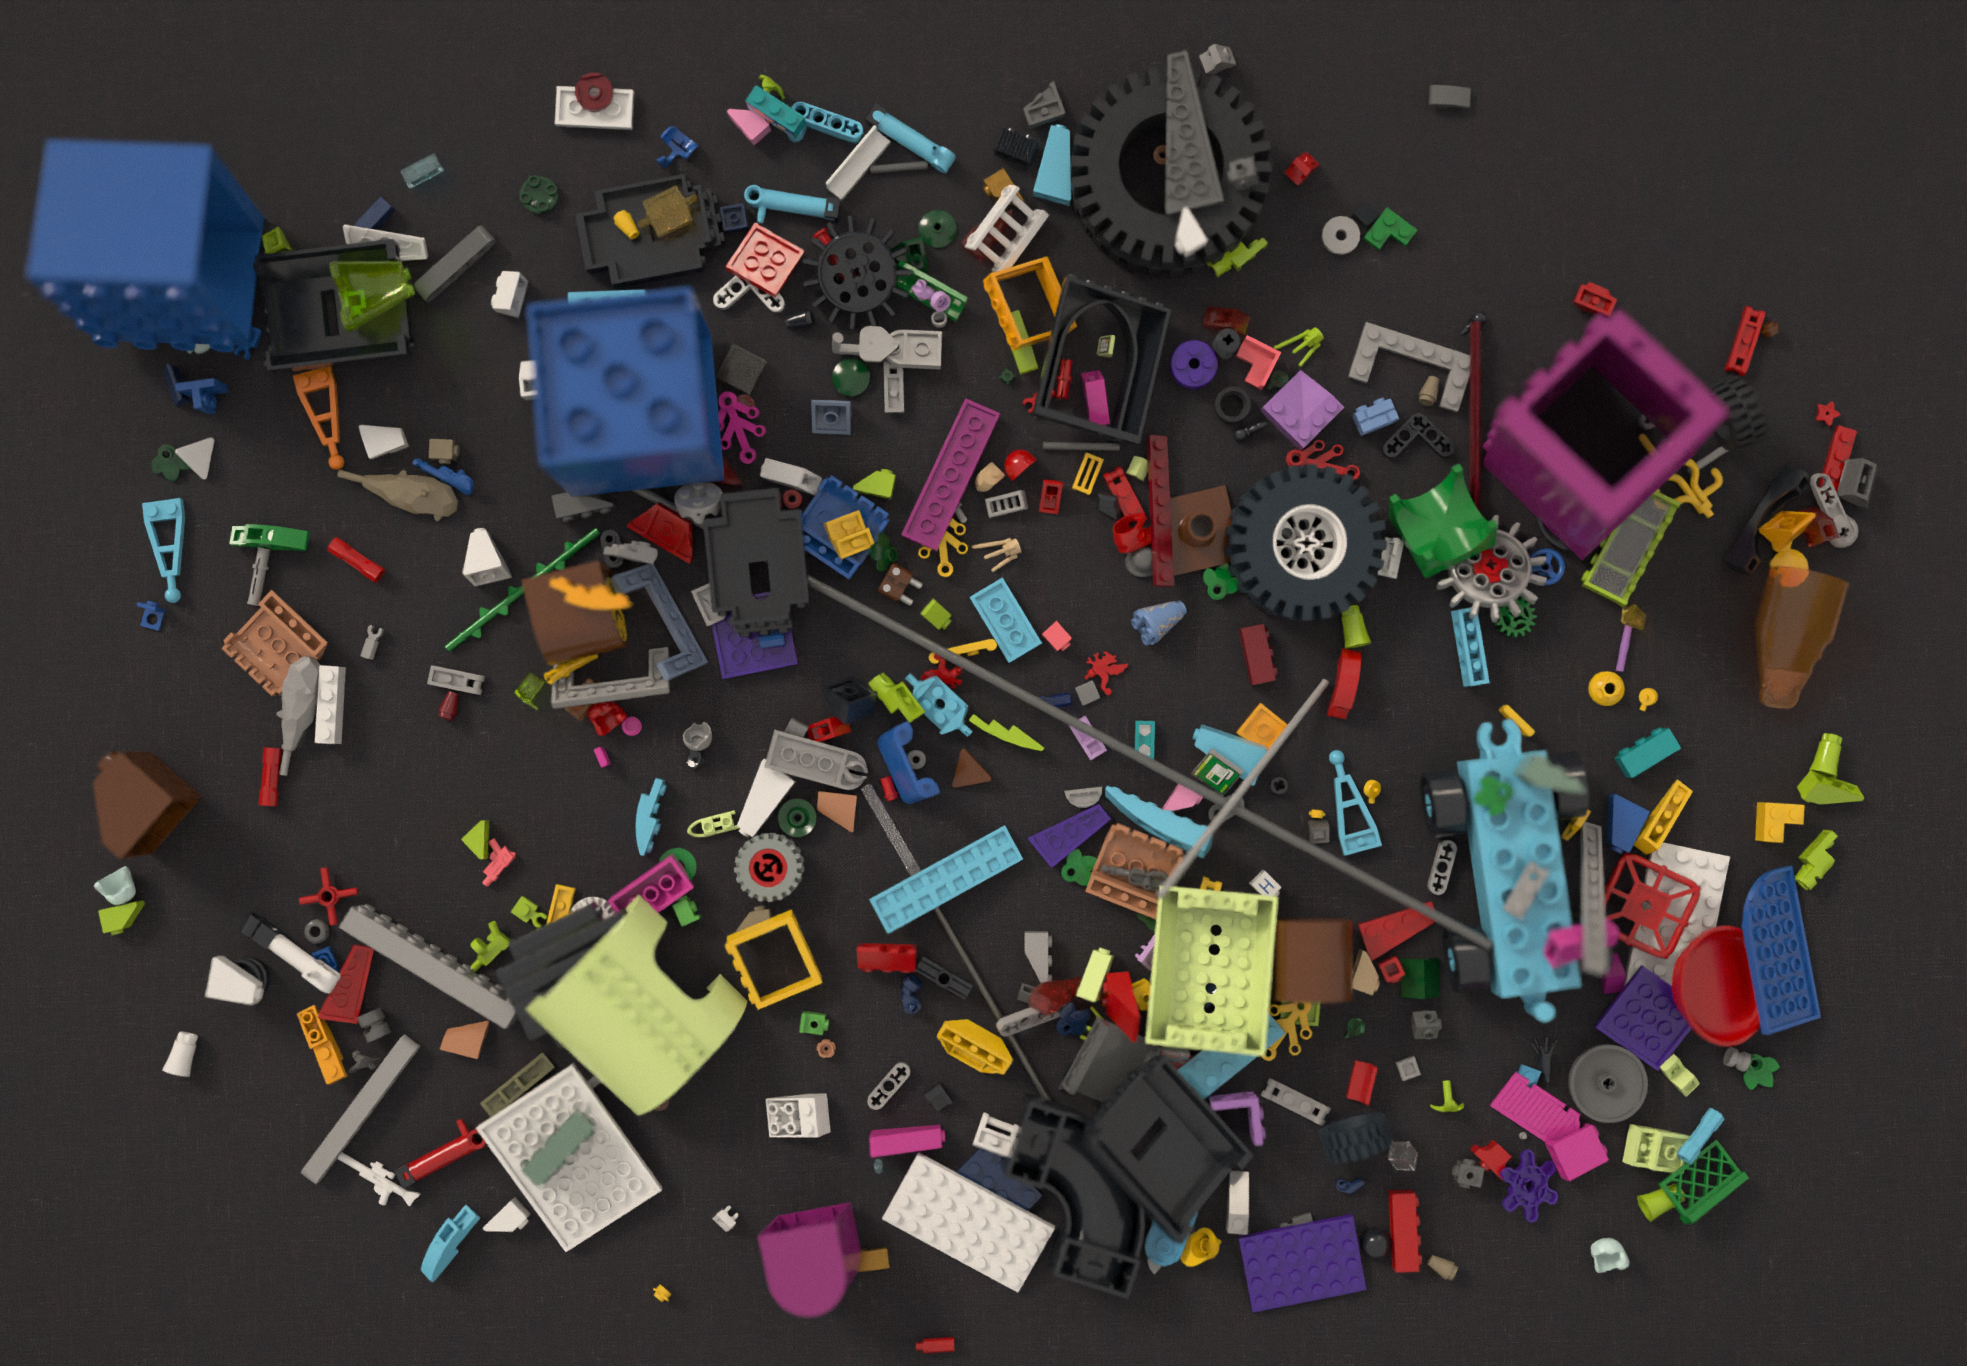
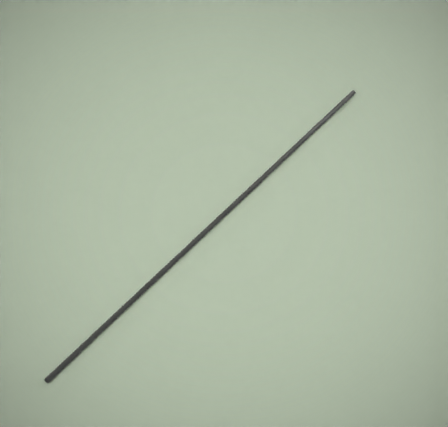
(1124, 749)

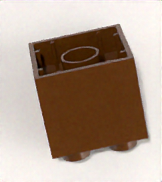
(139, 802)

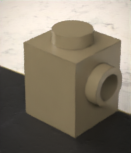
(443, 450)

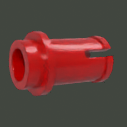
(889, 789)

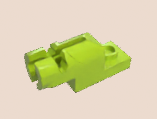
(1238, 256)
(896, 697)
(1816, 860)

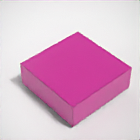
(602, 757)

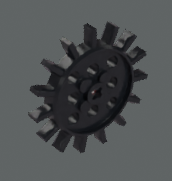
(827, 272)

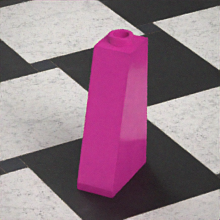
(1567, 943)
(905, 1140)

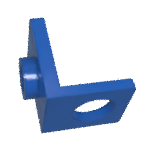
(152, 608)

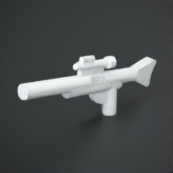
(377, 1176)

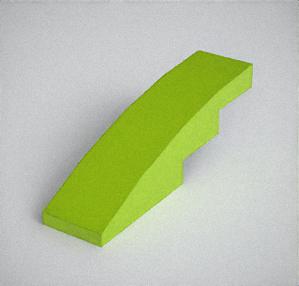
(1013, 736)

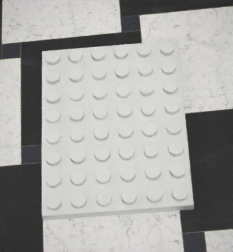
(595, 1183)

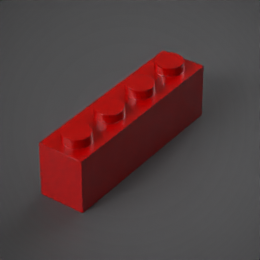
(1404, 1230)

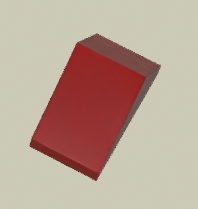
(1050, 496)

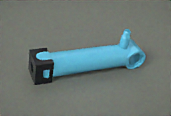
(937, 156)
(792, 203)

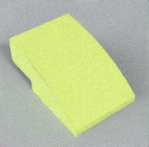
(1653, 1148)

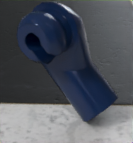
(1349, 1187)

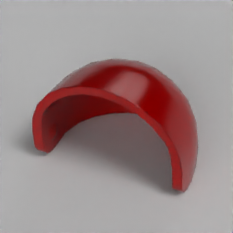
(1017, 462)

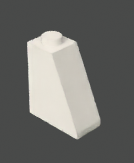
(790, 476)
(232, 983)

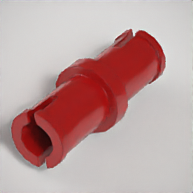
(1064, 379)

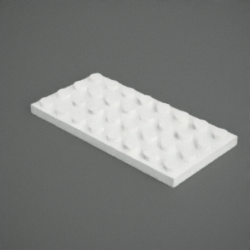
(1706, 870)
(968, 1222)

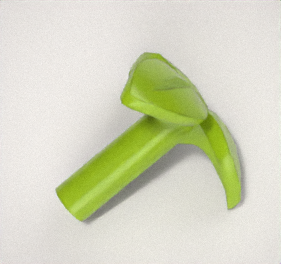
(769, 85)
(1450, 1105)

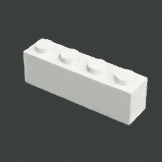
(330, 704)

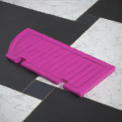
(1535, 1109)

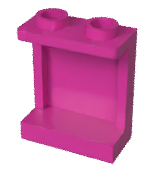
(1577, 1152)

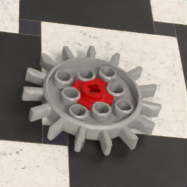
(1481, 569)

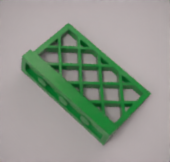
(1711, 1197)

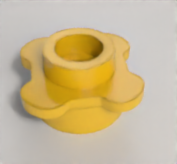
(661, 1293)

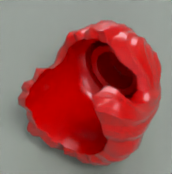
(606, 716)

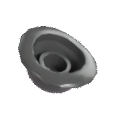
(1140, 562)

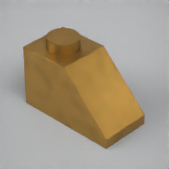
(995, 185)

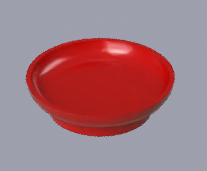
(1716, 987)

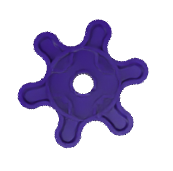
(1539, 1187)

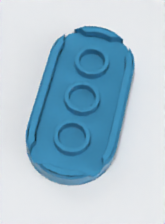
(1161, 1248)

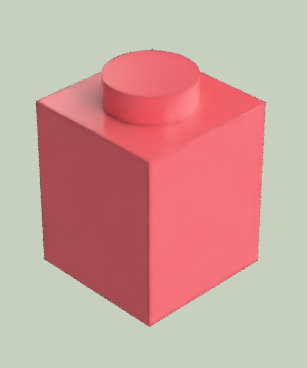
(1057, 637)

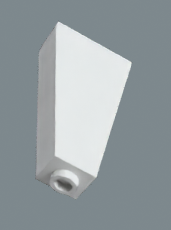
(764, 797)

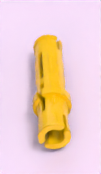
(564, 669)

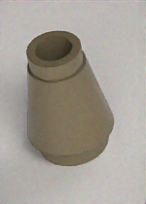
(1429, 392)
(1443, 1267)

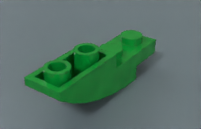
(269, 536)

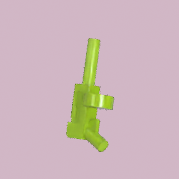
(488, 952)

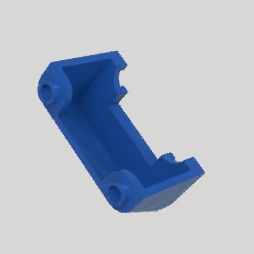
(891, 748)

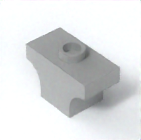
(1217, 59)

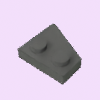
(1045, 108)

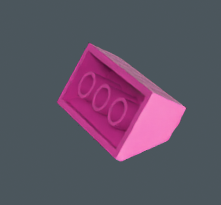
(657, 886)

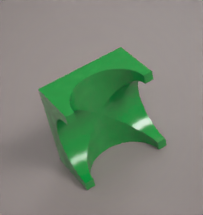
(1442, 525)

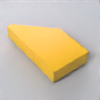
(1573, 826)

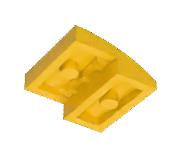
(848, 534)

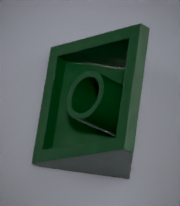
(1420, 978)

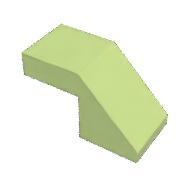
(1679, 1075)

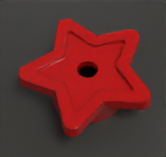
(1821, 414)

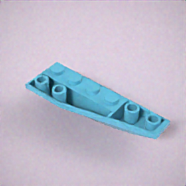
(1159, 822)

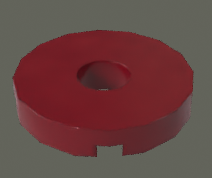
(596, 103)

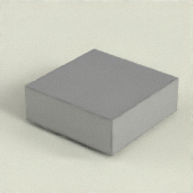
(1408, 1068)

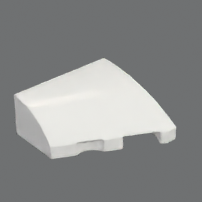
(382, 440)

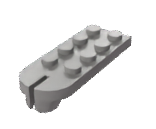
(815, 761)

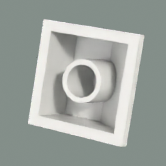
(509, 293)

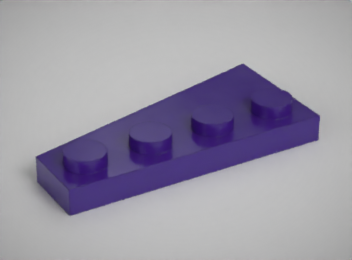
(1067, 835)

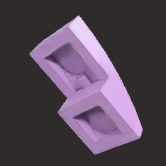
(1090, 745)

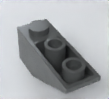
(569, 507)

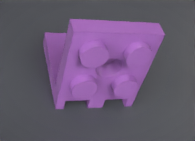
(1243, 1099)

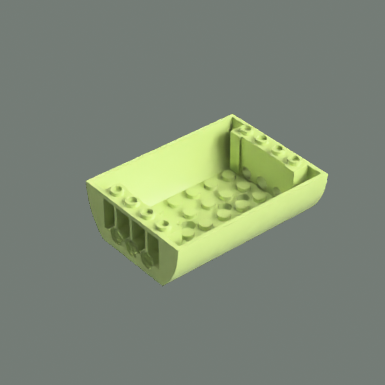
(1185, 967)

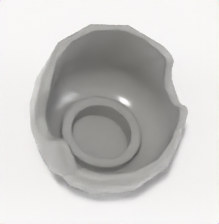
(698, 736)

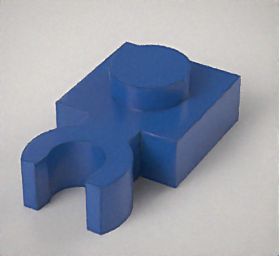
(255, 337)

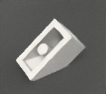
(1189, 235)
(509, 1218)

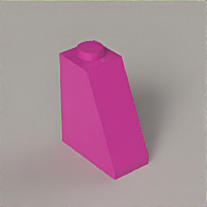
(1095, 397)

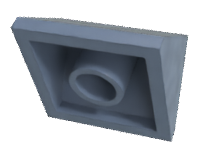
(831, 417)

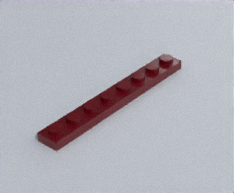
(1160, 511)

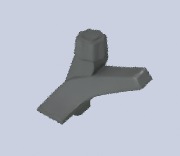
(363, 1061)

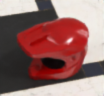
(1128, 538)

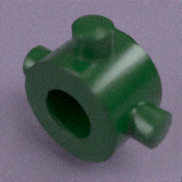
(1007, 376)

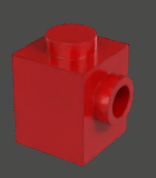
(1391, 969)

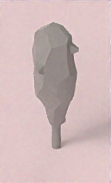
(298, 704)

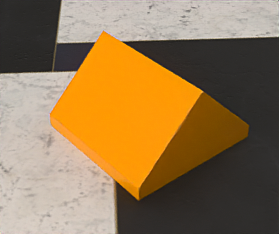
(1786, 527)

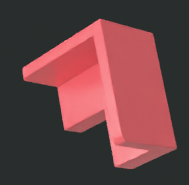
(1262, 359)

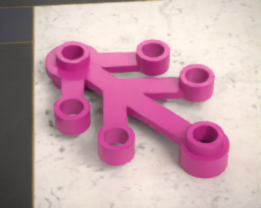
(736, 424)

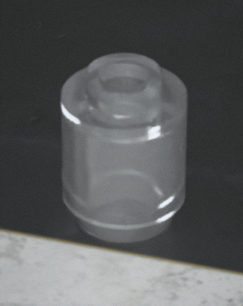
(1175, 1054)

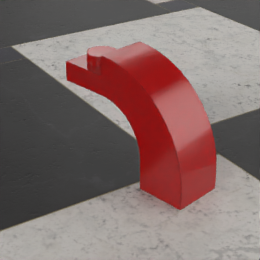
(1346, 683)

